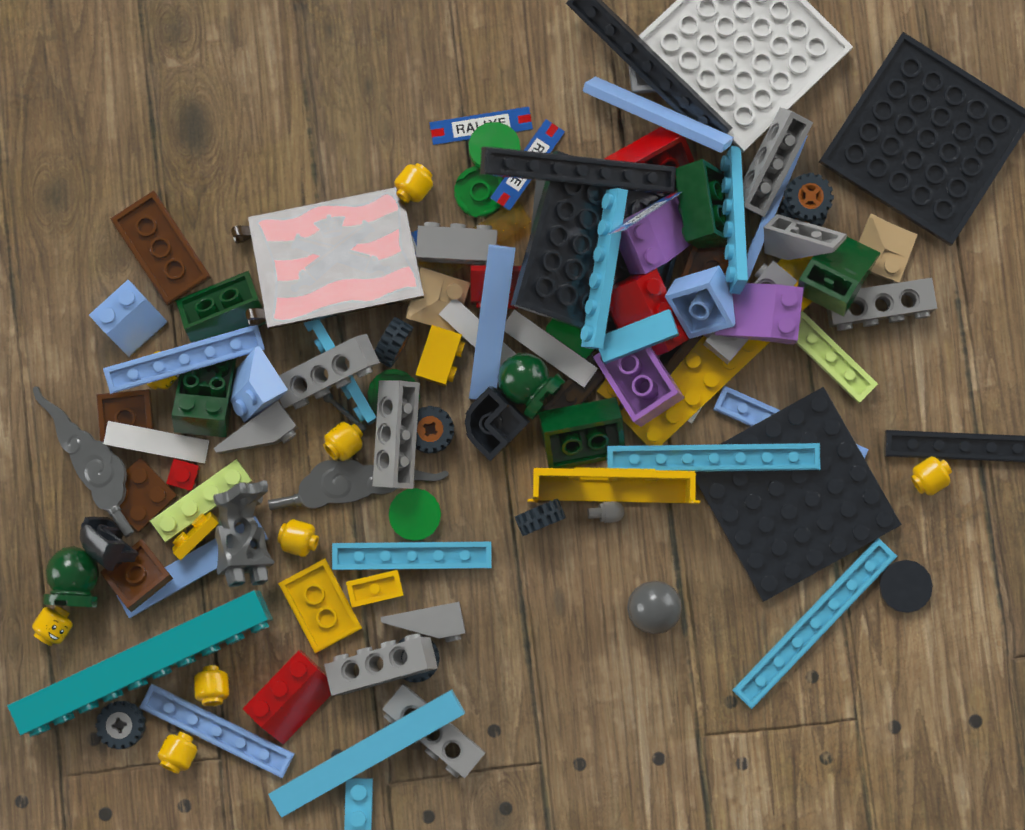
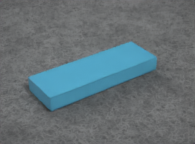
(638, 336)

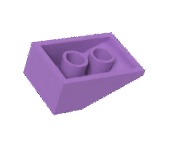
(653, 239)
(766, 313)
(641, 384)

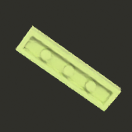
(834, 360)
(198, 501)

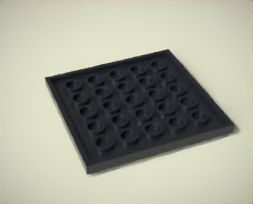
(926, 139)
(562, 250)
(798, 519)

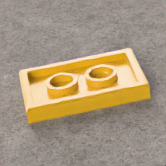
(320, 605)

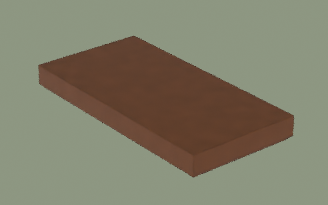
(160, 248)

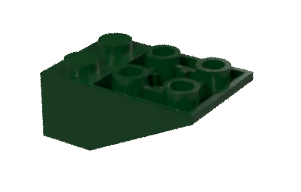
(838, 276)
(204, 401)

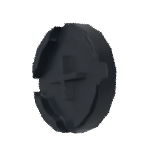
(905, 586)

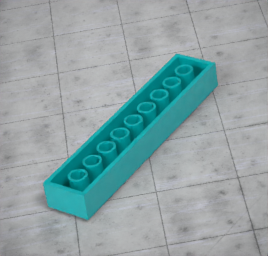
(136, 664)

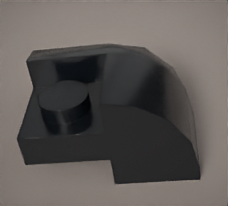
(493, 422)
(103, 542)

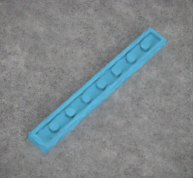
(716, 457)
(814, 623)
(366, 753)

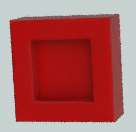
(183, 474)

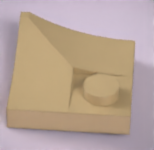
(893, 244)
(438, 292)

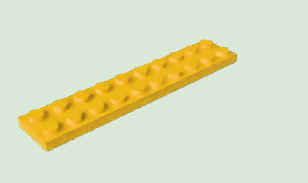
(703, 375)

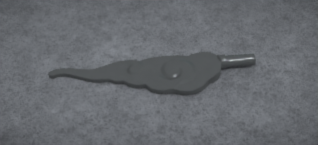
(93, 463)
(340, 483)

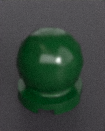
(527, 382)
(71, 577)

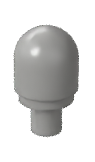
(607, 512)

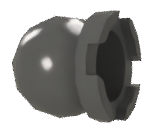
(654, 607)

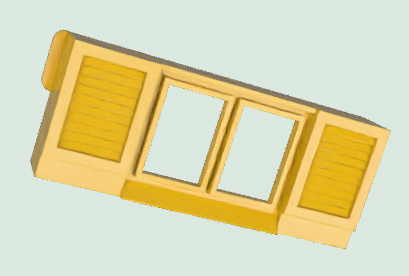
(614, 485)

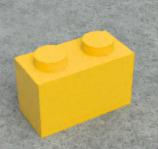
(439, 356)

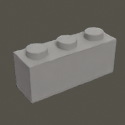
(454, 243)

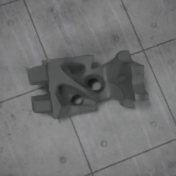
(234, 548)

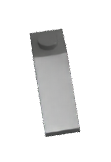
(796, 239)
(263, 430)
(432, 621)

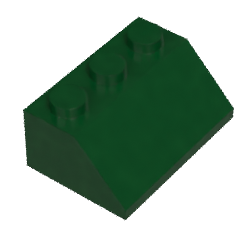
(701, 204)
(219, 307)
(581, 432)

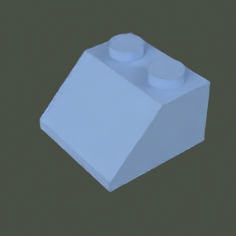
(702, 302)
(128, 318)
(255, 386)

